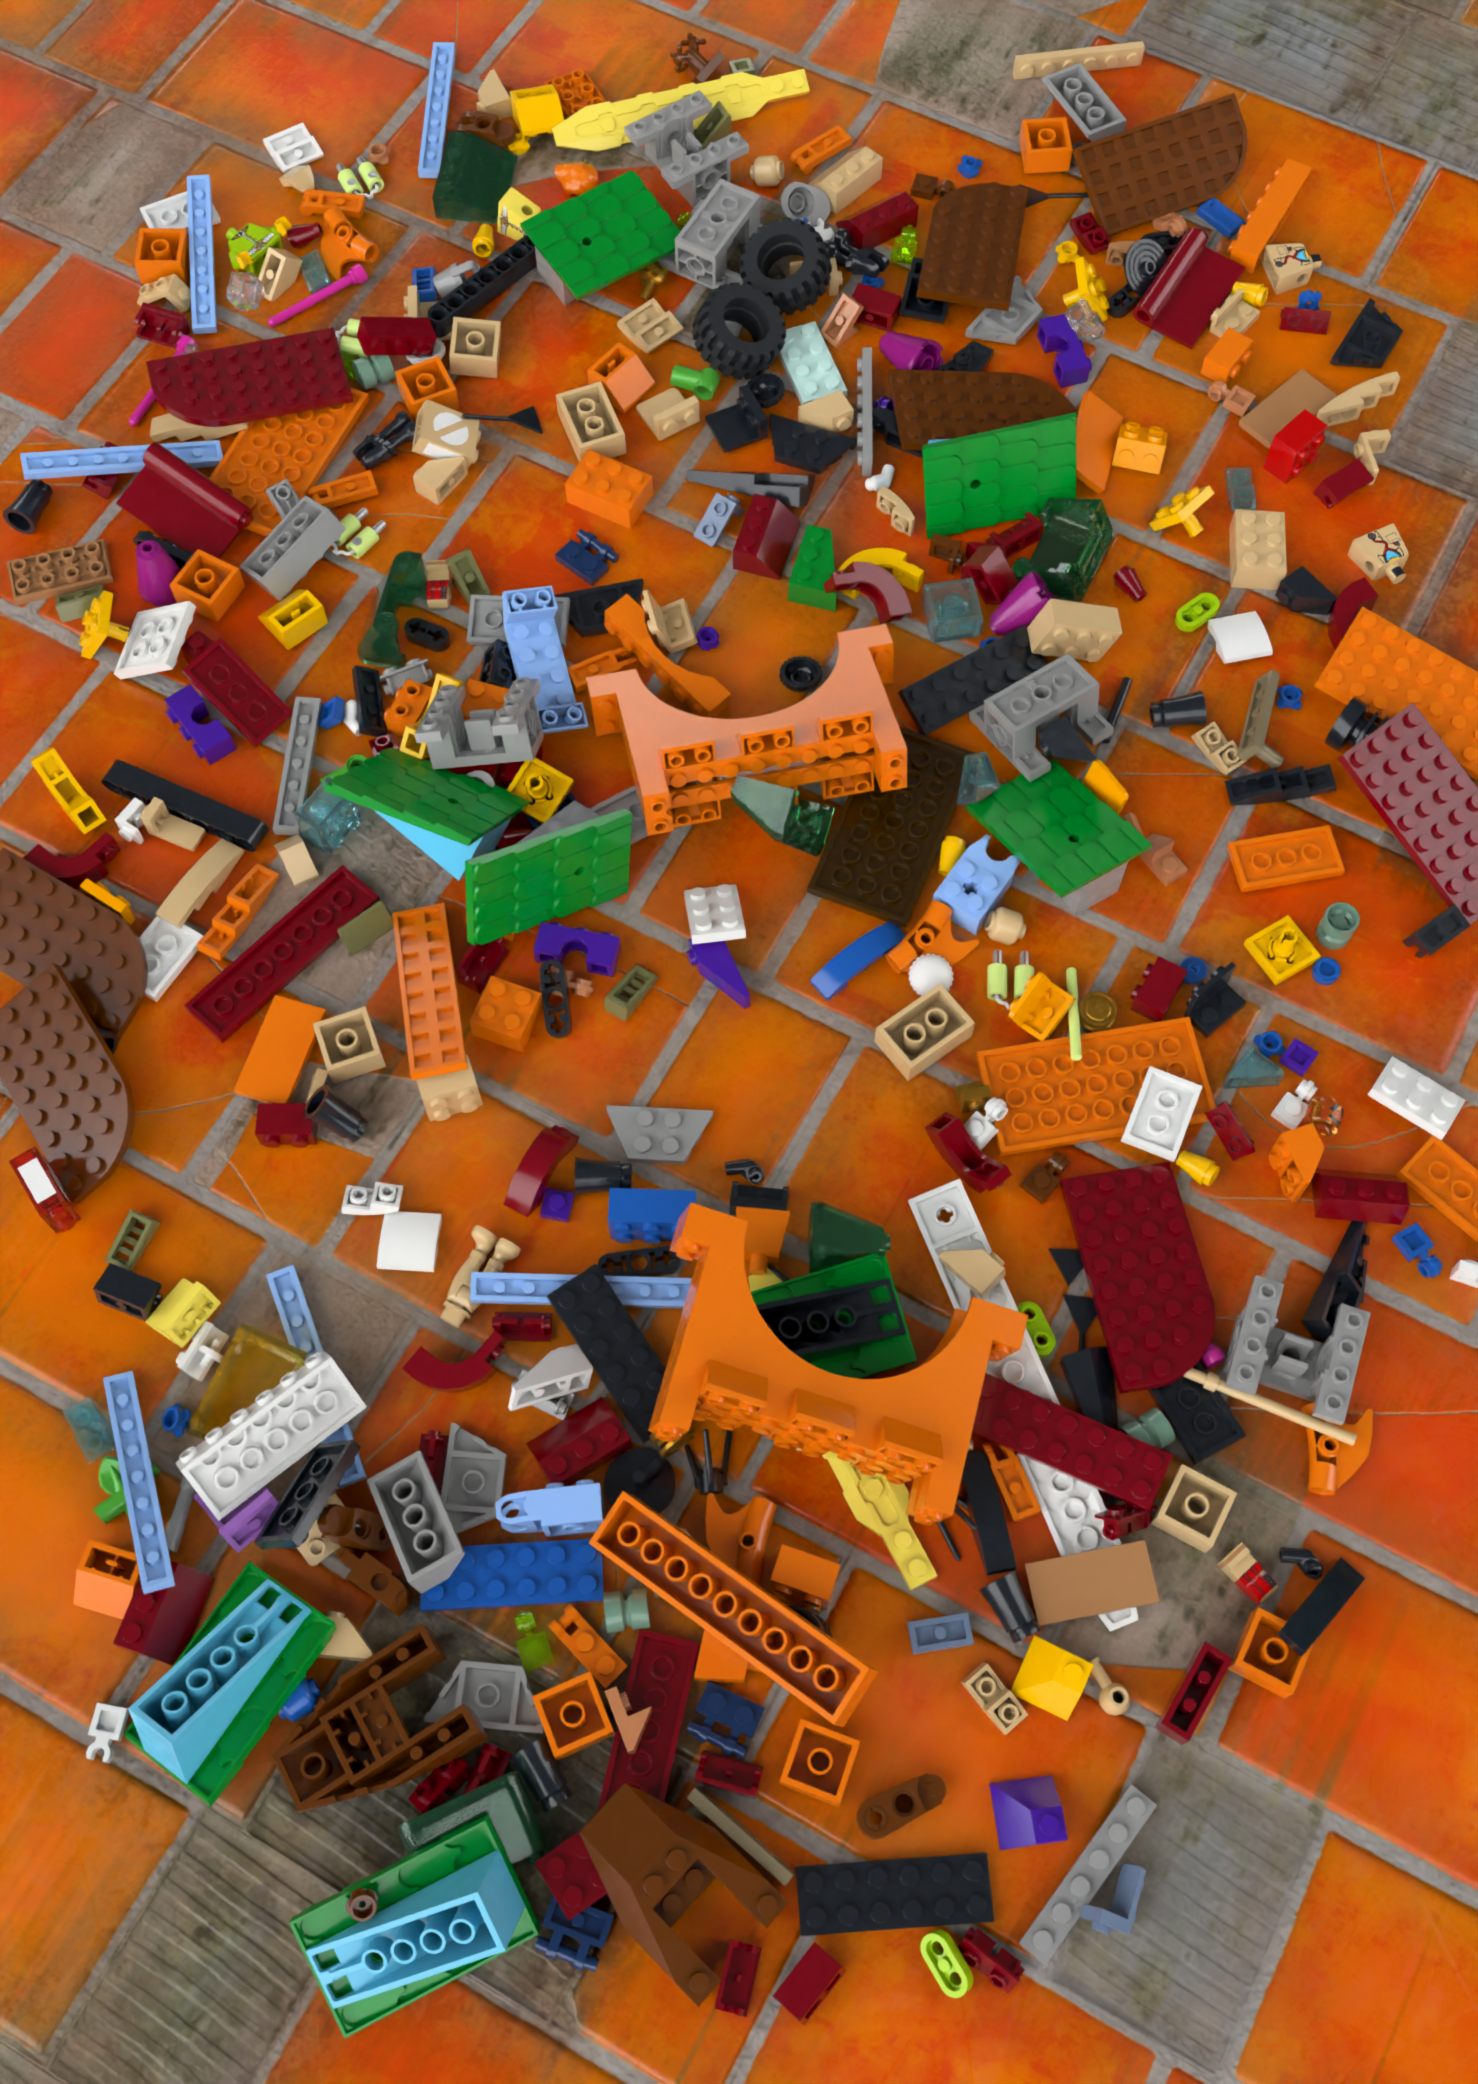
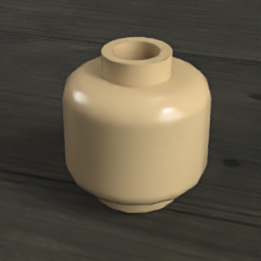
(767, 171)
(1005, 926)

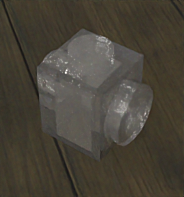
(245, 291)

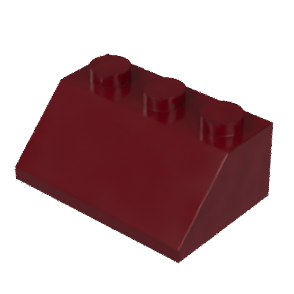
(881, 220)
(765, 538)
(1359, 1196)
(580, 1444)
(164, 1620)

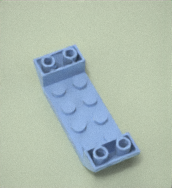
(539, 655)

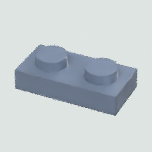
(940, 1633)

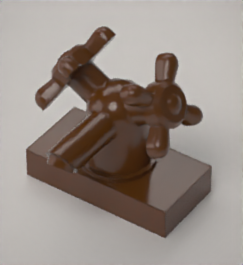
(694, 59)

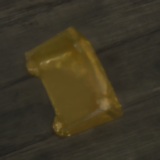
(247, 1369)

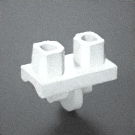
(202, 1351)

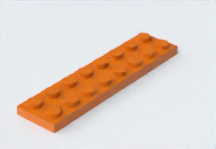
(429, 992)

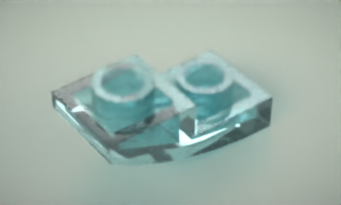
(314, 271)
(1240, 489)
(89, 1429)

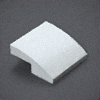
(293, 147)
(1240, 637)
(409, 1241)

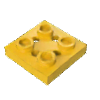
(1089, 287)
(1182, 511)
(98, 625)
(536, 788)
(1288, 944)

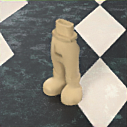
(458, 1296)

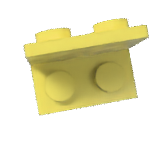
(183, 1312)

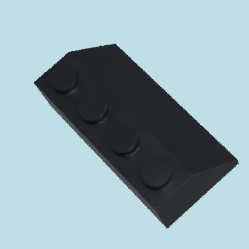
(1064, 743)

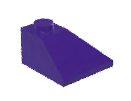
(1027, 1812)

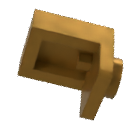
(972, 1096)

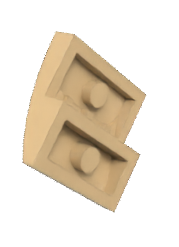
(649, 326)

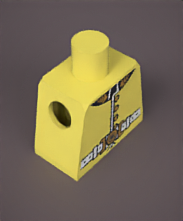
(512, 211)

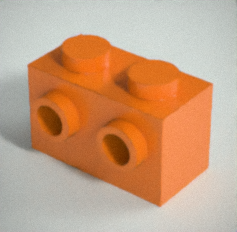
(1227, 356)
(408, 706)

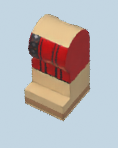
(438, 584)
(1248, 1574)

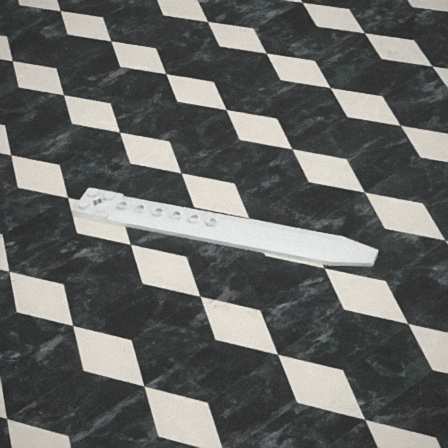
(1064, 1501)

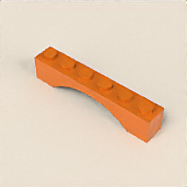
(698, 691)

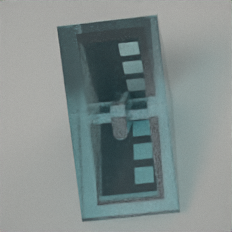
(977, 779)
(1253, 1071)

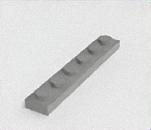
(864, 419)
(297, 764)
(1087, 1874)

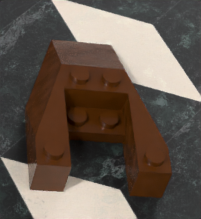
(357, 1737)
(656, 1868)

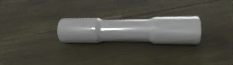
(176, 1525)

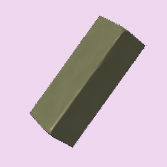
(74, 604)
(366, 928)

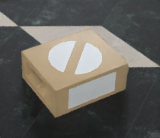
(445, 434)

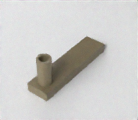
(1258, 720)
(704, 1806)

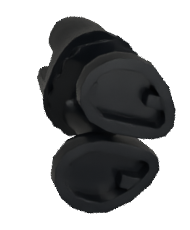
(858, 261)
(377, 449)

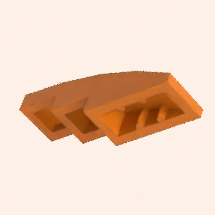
(241, 908)

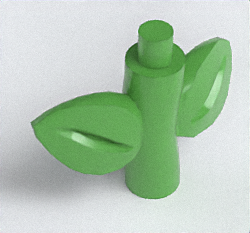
(111, 1483)

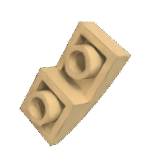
(901, 516)
(1217, 748)
(994, 1698)

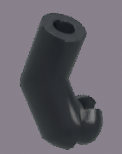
(746, 1168)
(1303, 1559)

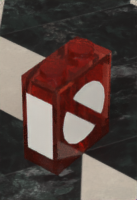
(45, 1190)

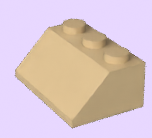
(849, 177)

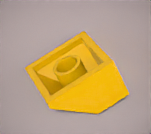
(1051, 1677)

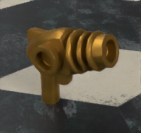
(651, 276)

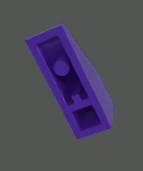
(719, 968)

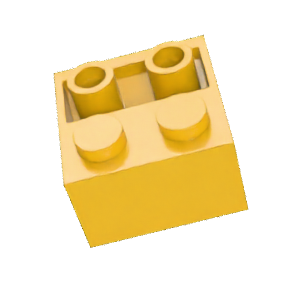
(536, 109)
(294, 618)

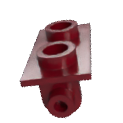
(1304, 320)
(1229, 1131)
(523, 1326)
(434, 1450)
(1124, 1519)
(488, 1767)
(431, 1792)
(1001, 1969)

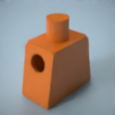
(763, 1236)
(720, 1663)

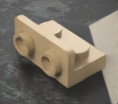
(1233, 314)

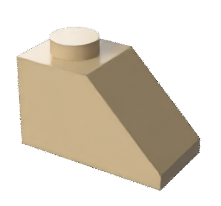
(493, 97)
(278, 272)
(828, 412)
(440, 477)
(975, 1269)
(346, 1641)

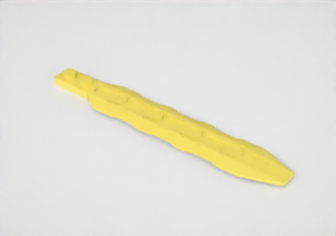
(742, 94)
(876, 1501)

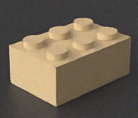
(591, 421)
(1257, 549)
(1074, 629)
(924, 1032)

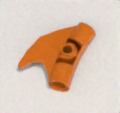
(343, 243)
(936, 931)
(1337, 1463)
(729, 1531)

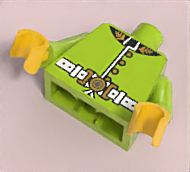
(252, 242)

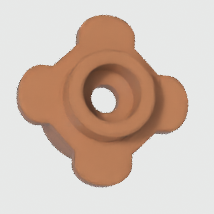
(379, 154)

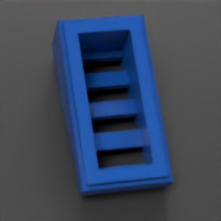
(426, 286)

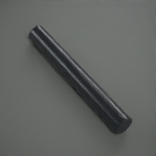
(1118, 704)

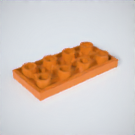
(576, 91)
(1095, 441)
(279, 1051)

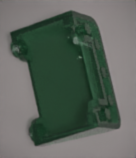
(1070, 547)
(398, 587)
(774, 810)
(841, 1237)
(508, 1809)

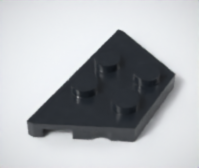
(1368, 340)
(806, 445)
(589, 605)

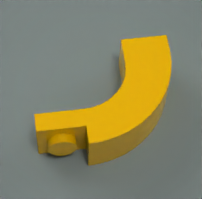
(891, 560)
(409, 742)
(67, 791)

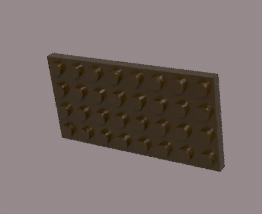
(892, 837)

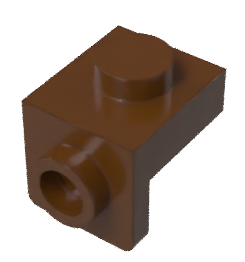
(947, 550)

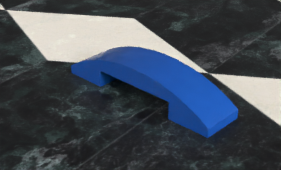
(856, 958)

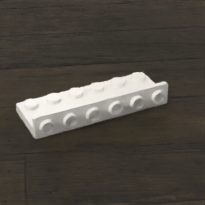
(270, 1434)

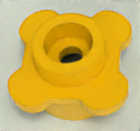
(520, 145)
(1067, 252)

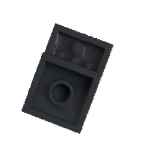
(917, 307)

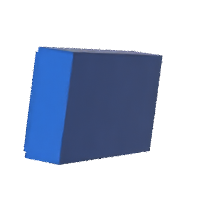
(1220, 217)

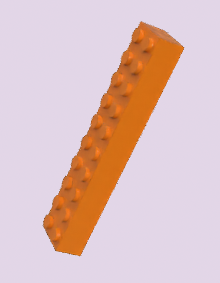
(734, 1609)

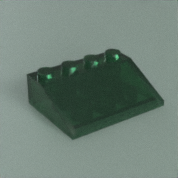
(472, 179)

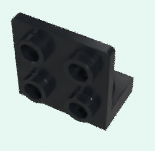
(740, 423)
(498, 665)
(1214, 1002)

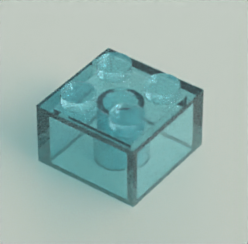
(952, 610)
(326, 819)

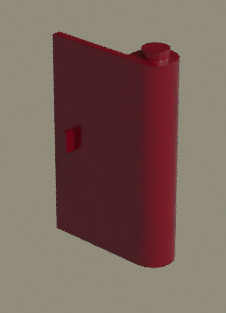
(1187, 290)
(184, 504)

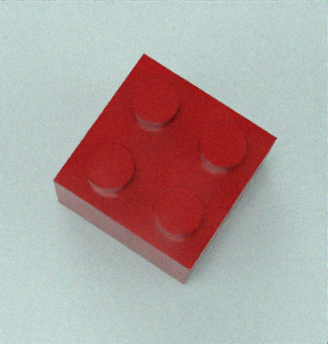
(1295, 446)

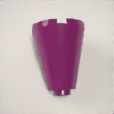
(910, 351)
(155, 573)
(1021, 605)

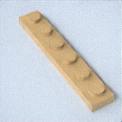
(1090, 57)

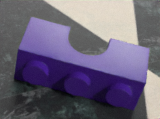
(1071, 364)
(209, 739)
(557, 941)

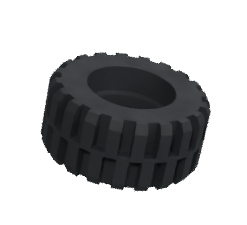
(778, 241)
(755, 314)

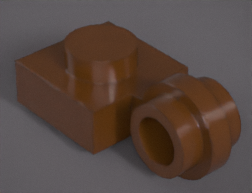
(926, 186)
(1042, 1182)

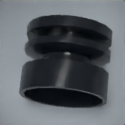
(1353, 725)

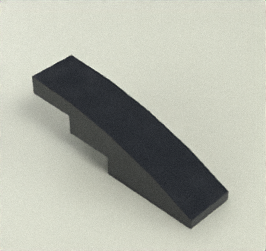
(1280, 786)
(987, 1513)
(1320, 1607)

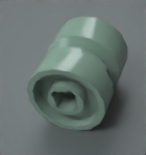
(373, 370)
(1337, 925)
(1152, 1429)
(626, 1610)

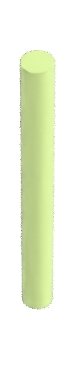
(1073, 1015)

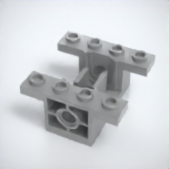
(679, 155)
(709, 233)
(1034, 705)
(489, 735)
(1314, 1371)

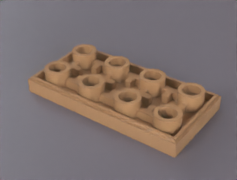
(1284, 405)
(59, 572)
(1092, 1583)

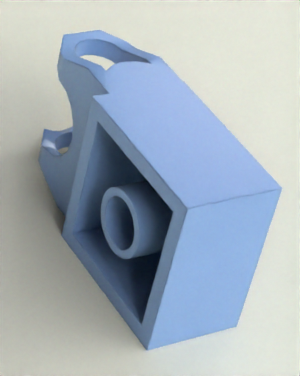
(976, 885)
(554, 1509)

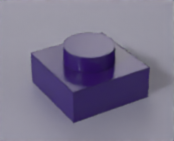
(1298, 1057)
(557, 1205)

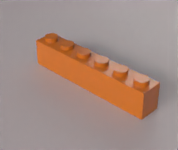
(1270, 214)

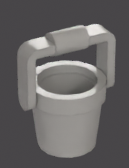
(453, 276)

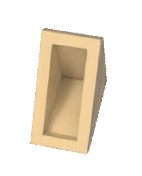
(297, 860)

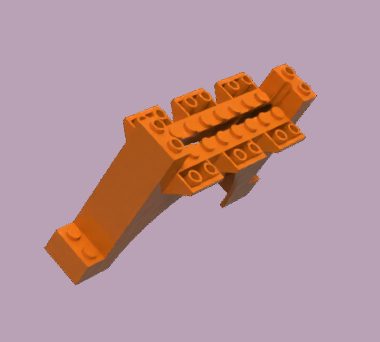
(691, 761)
(739, 1373)

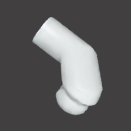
(883, 479)
(350, 716)

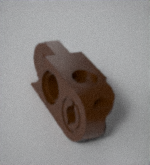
(486, 127)
(354, 1529)
(376, 1580)
(923, 1791)

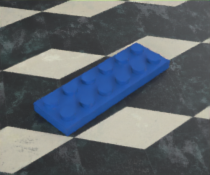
(520, 1577)

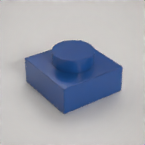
(332, 713)

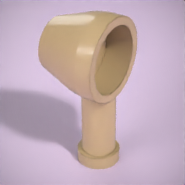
(1107, 1689)

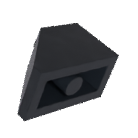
(1305, 594)

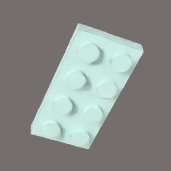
(810, 364)

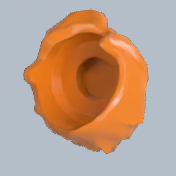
(576, 177)

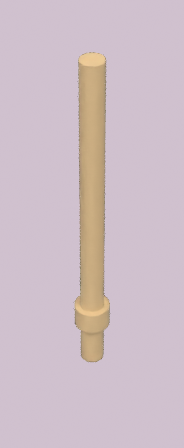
(1213, 1382)

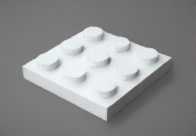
(155, 640)

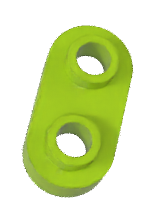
(1194, 612)
(1037, 1328)
(945, 1963)

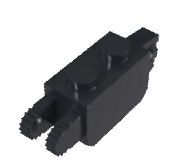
(885, 422)

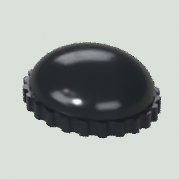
(767, 389)
(800, 673)

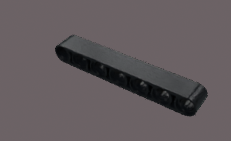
(483, 286)
(186, 804)

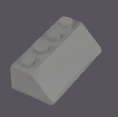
(1085, 102)
(293, 547)
(417, 1522)

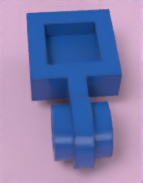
(1415, 1244)

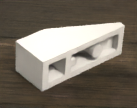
(556, 1375)

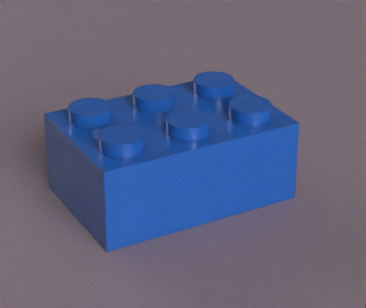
(646, 1213)

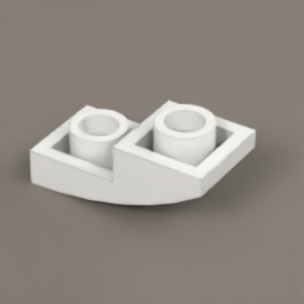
(368, 1201)

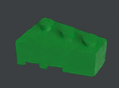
(813, 569)

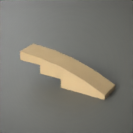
(1366, 395)
(169, 426)
(199, 882)

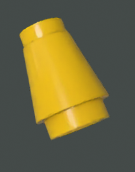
(483, 242)
(1254, 293)
(950, 853)
(1198, 1167)

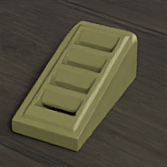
(622, 1006)
(140, 1245)

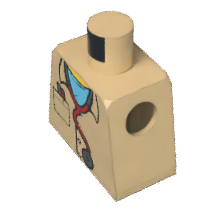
(1288, 266)
(1380, 554)

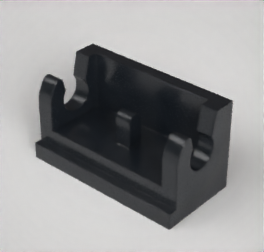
(1437, 932)
(757, 1197)
(128, 1292)

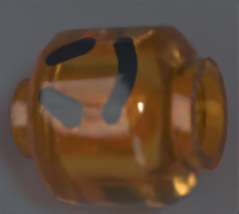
(1325, 1115)

